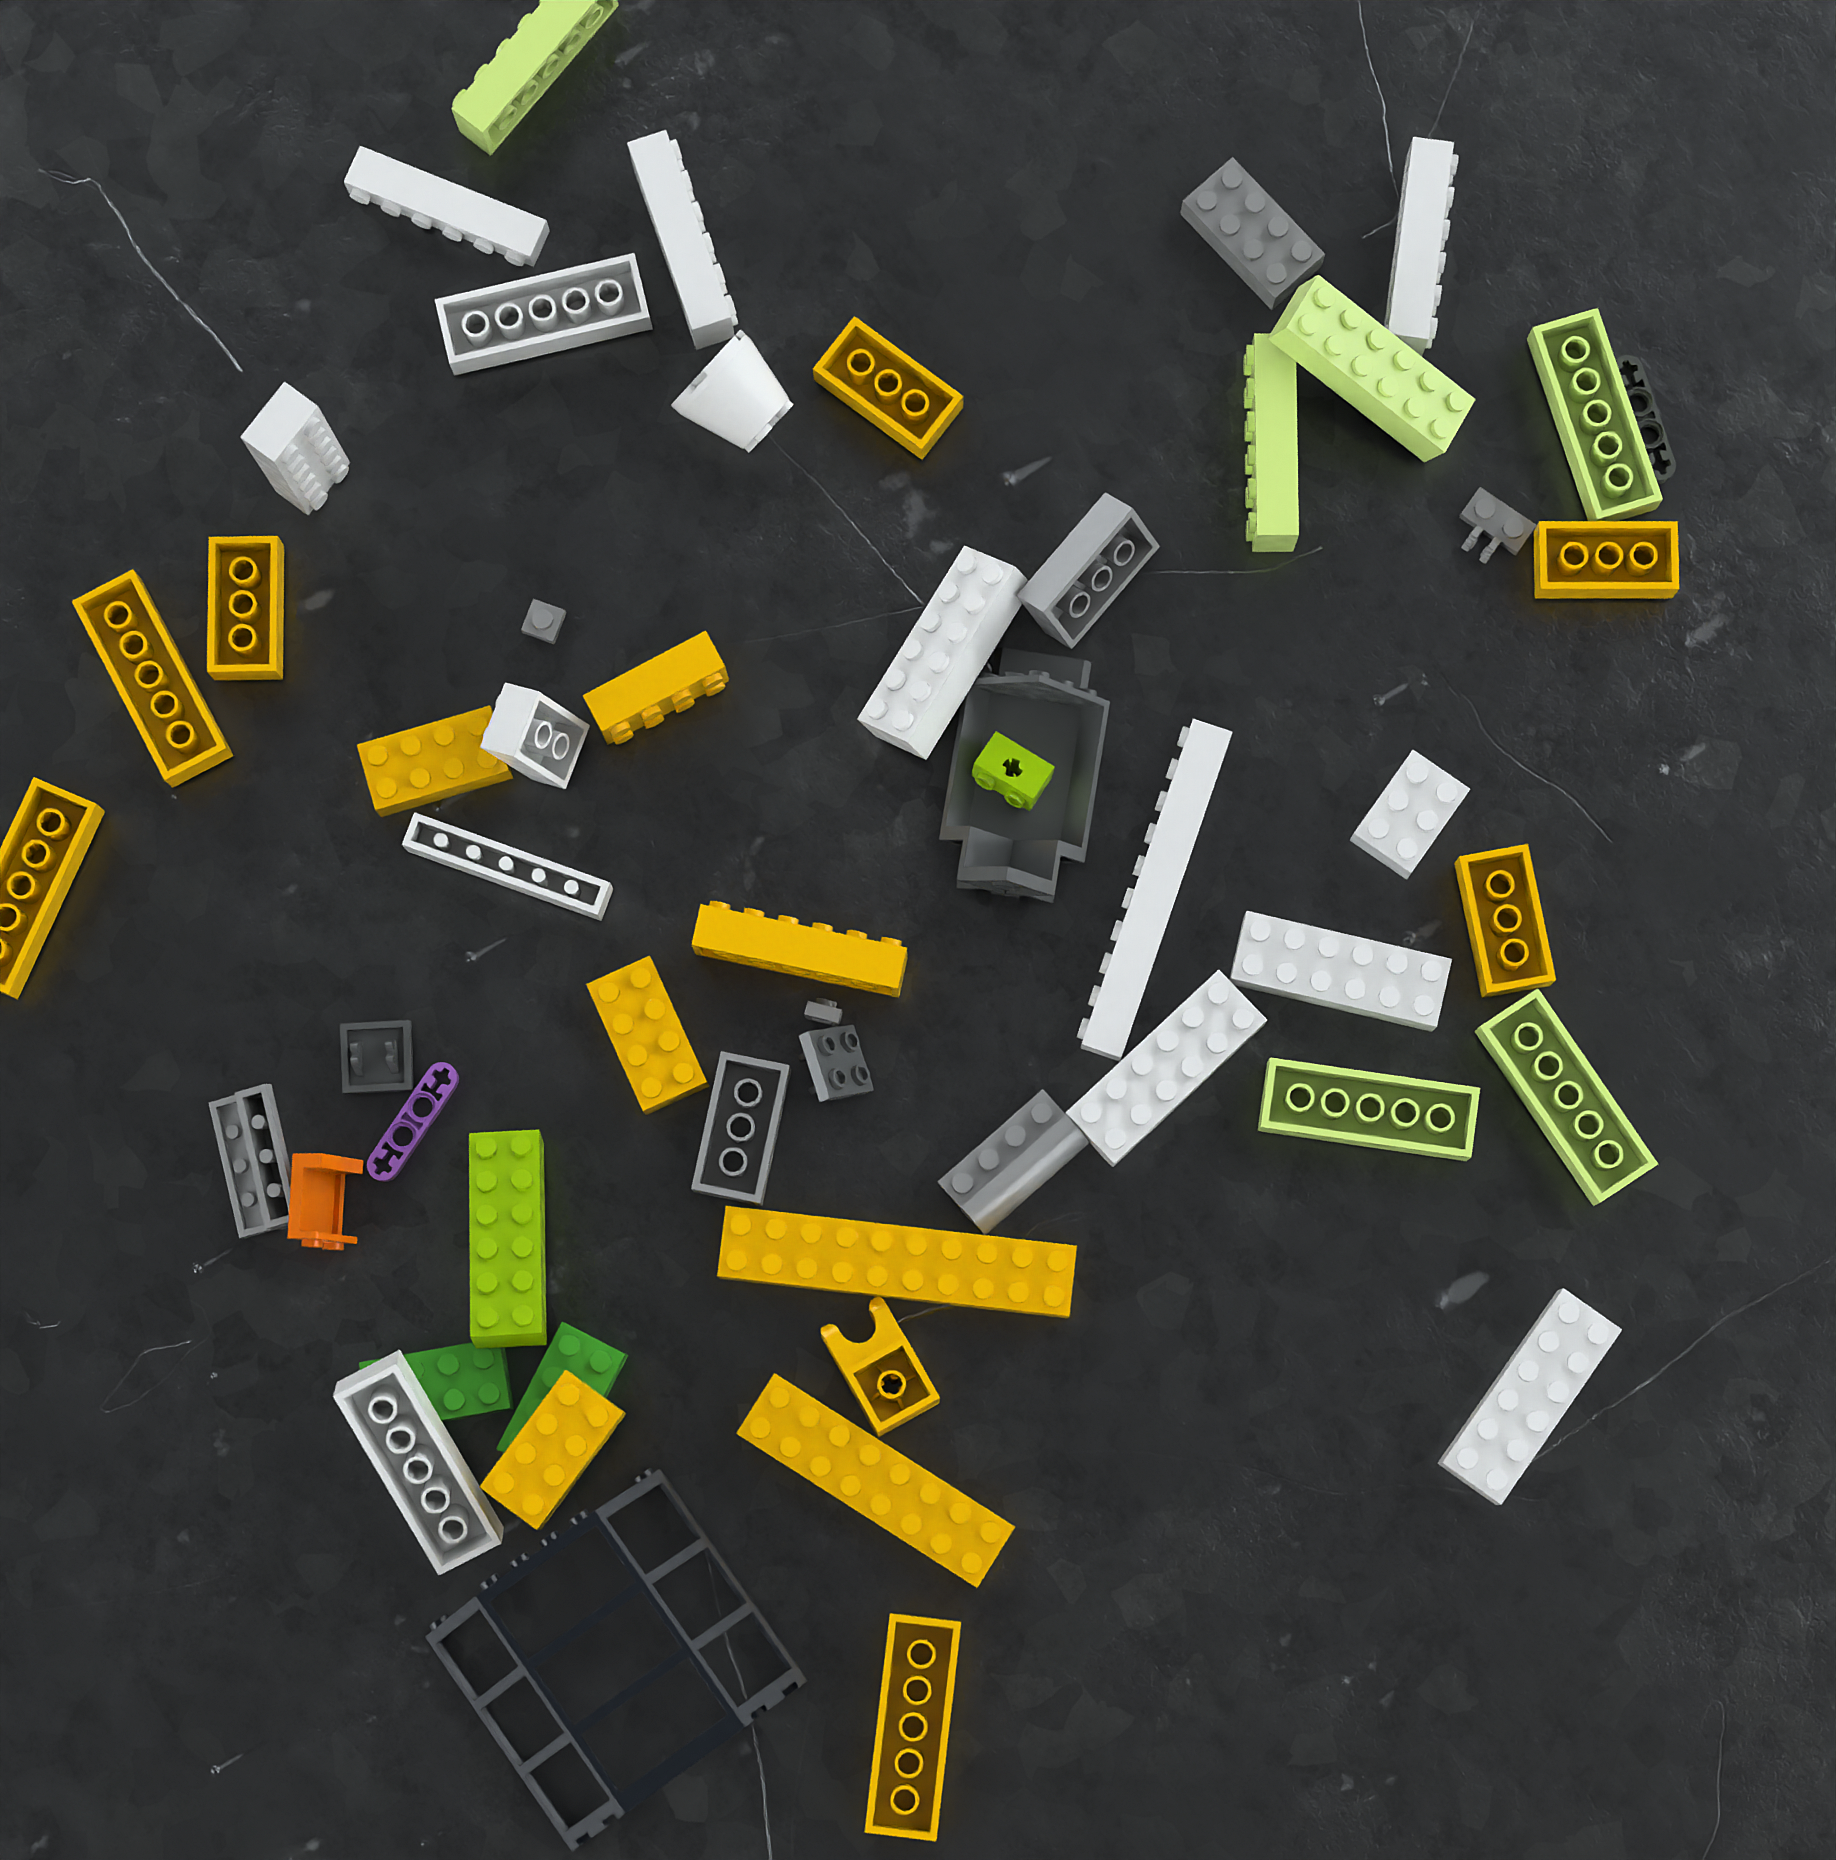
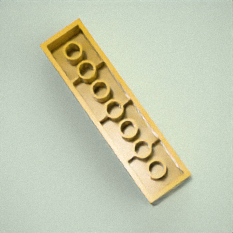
(875, 1480)

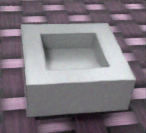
(543, 621)
(823, 1012)

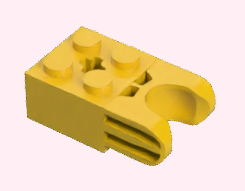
(876, 1361)

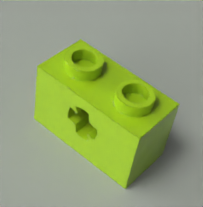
(1004, 756)

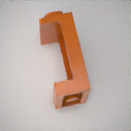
(319, 1199)

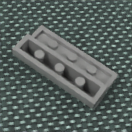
(253, 1159)
(1013, 1162)

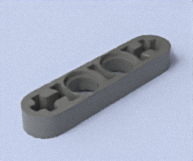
(1649, 417)

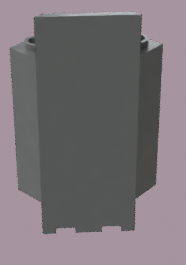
(1050, 712)

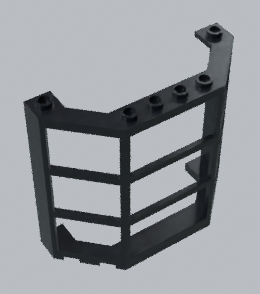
(685, 1757)

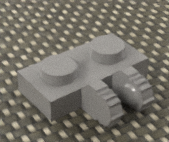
(1497, 522)

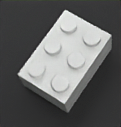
(534, 735)
(1409, 814)

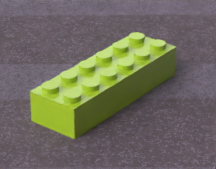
(507, 1239)

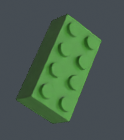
(571, 1351)
(462, 1380)

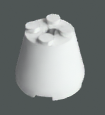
(735, 395)

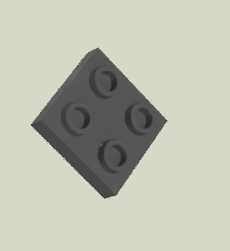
(376, 1057)
(835, 1063)

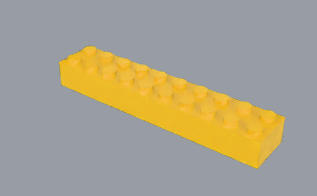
(897, 1262)

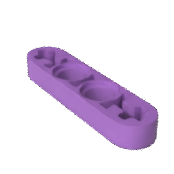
(418, 1125)

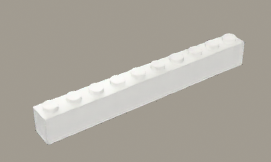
(1155, 889)

